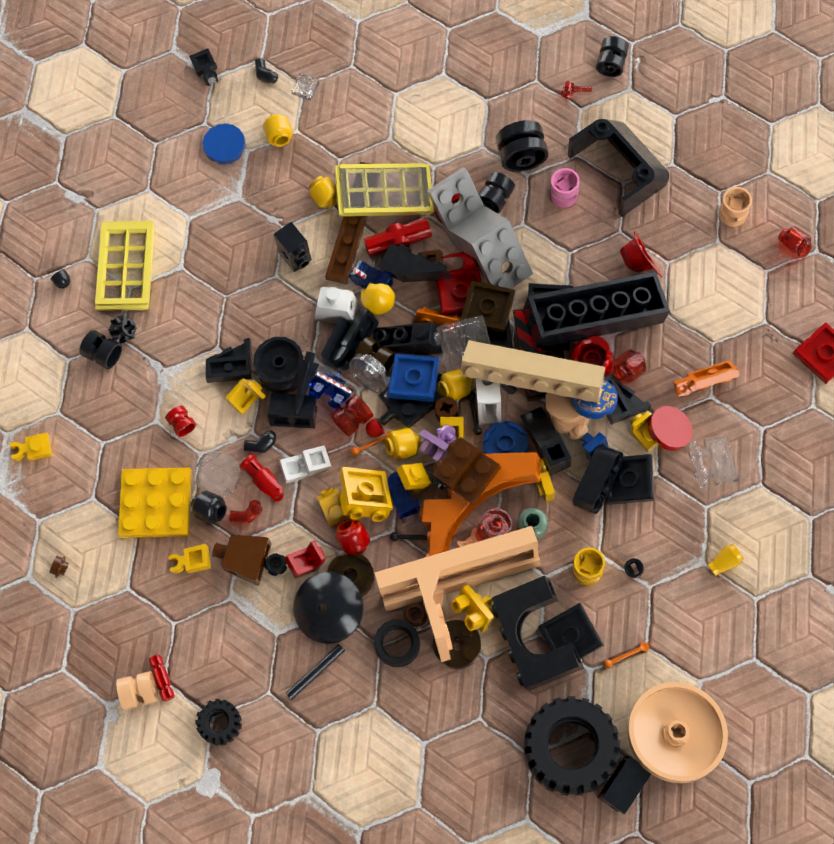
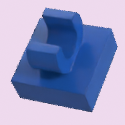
(591, 443)

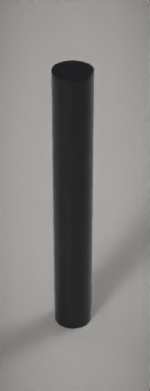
(315, 671)

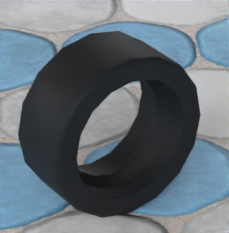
(397, 624)

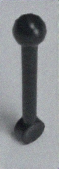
(477, 430)
(395, 536)

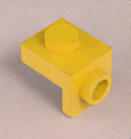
(244, 395)
(413, 477)
(331, 506)

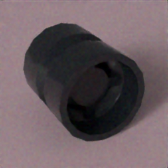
(612, 56)
(496, 190)
(99, 348)

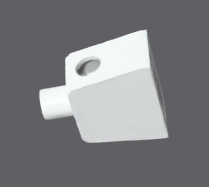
(336, 303)
(488, 402)

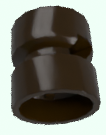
(372, 348)

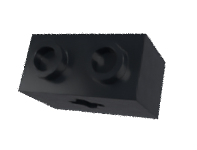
(292, 247)

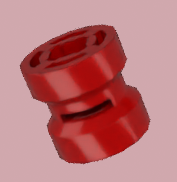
(181, 422)

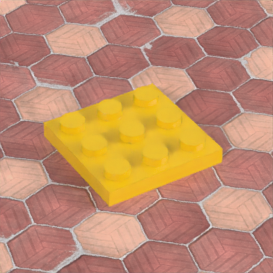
(155, 502)

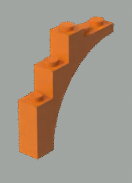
(447, 515)

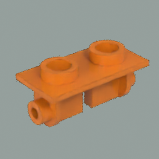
(429, 315)

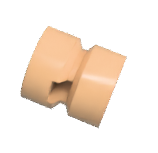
(735, 206)
(137, 690)

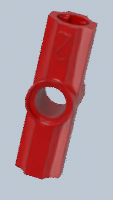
(397, 235)

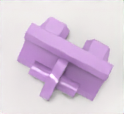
(430, 444)

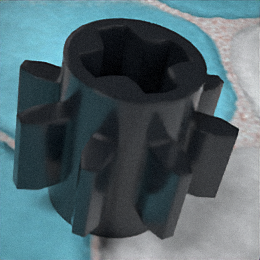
(122, 329)

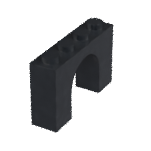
(512, 610)

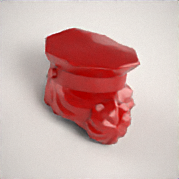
(594, 351)

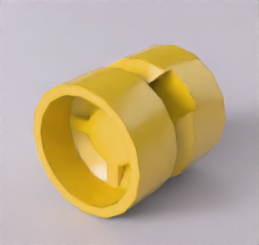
(588, 566)

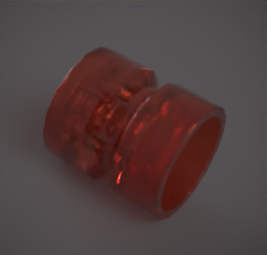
(357, 409)
(493, 523)

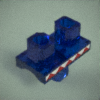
(330, 385)

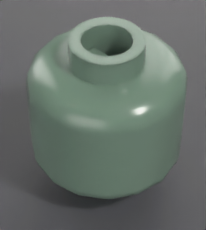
(533, 517)

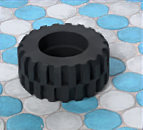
(595, 721)

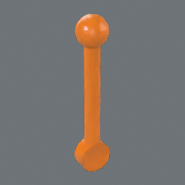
(355, 451)
(644, 647)

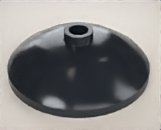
(343, 607)

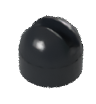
(61, 279)
(629, 570)

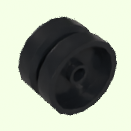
(522, 146)
(278, 364)

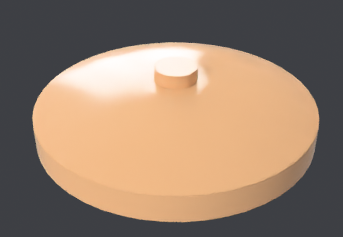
(677, 732)

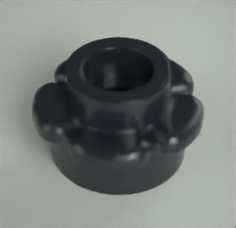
(271, 560)

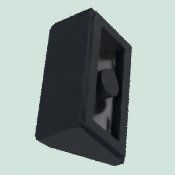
(334, 341)

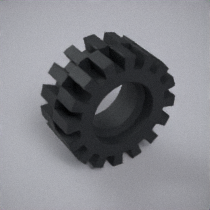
(205, 716)

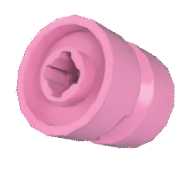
(564, 187)

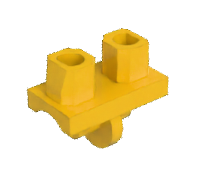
(476, 608)

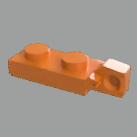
(705, 377)

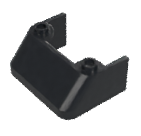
(648, 171)

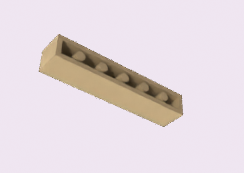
(533, 371)

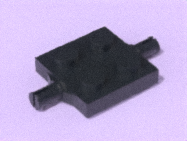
(406, 410)

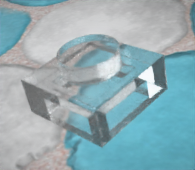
(305, 86)

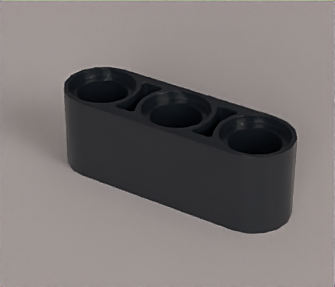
(598, 479)

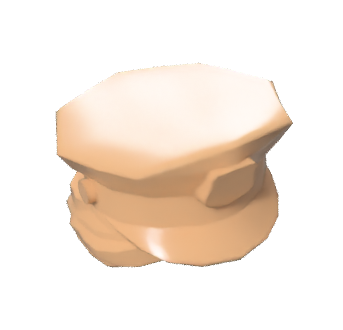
(565, 417)

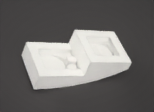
(305, 465)

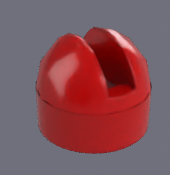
(374, 428)

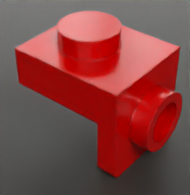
(305, 560)

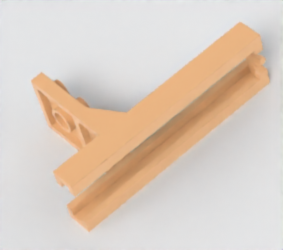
(450, 571)

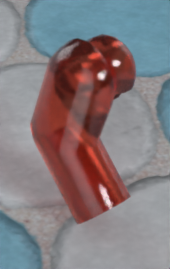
(247, 516)

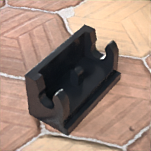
(282, 411)
(624, 784)

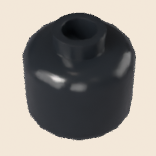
(208, 507)

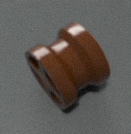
(441, 405)

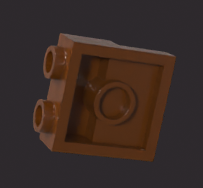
(465, 470)

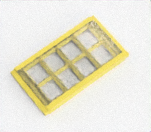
(383, 189)
(124, 266)

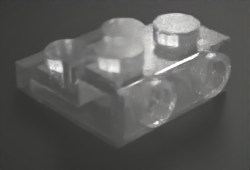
(455, 337)

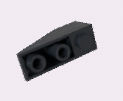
(411, 267)
(409, 338)
(546, 441)

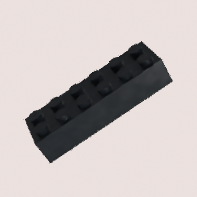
(596, 309)

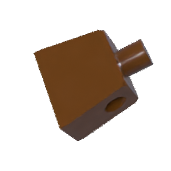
(244, 556)

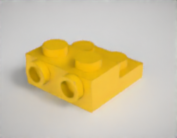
(365, 494)

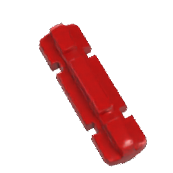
(161, 678)

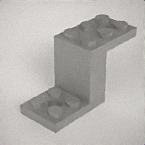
(479, 230)

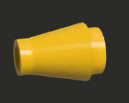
(726, 559)

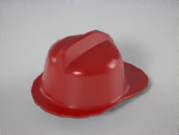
(636, 256)

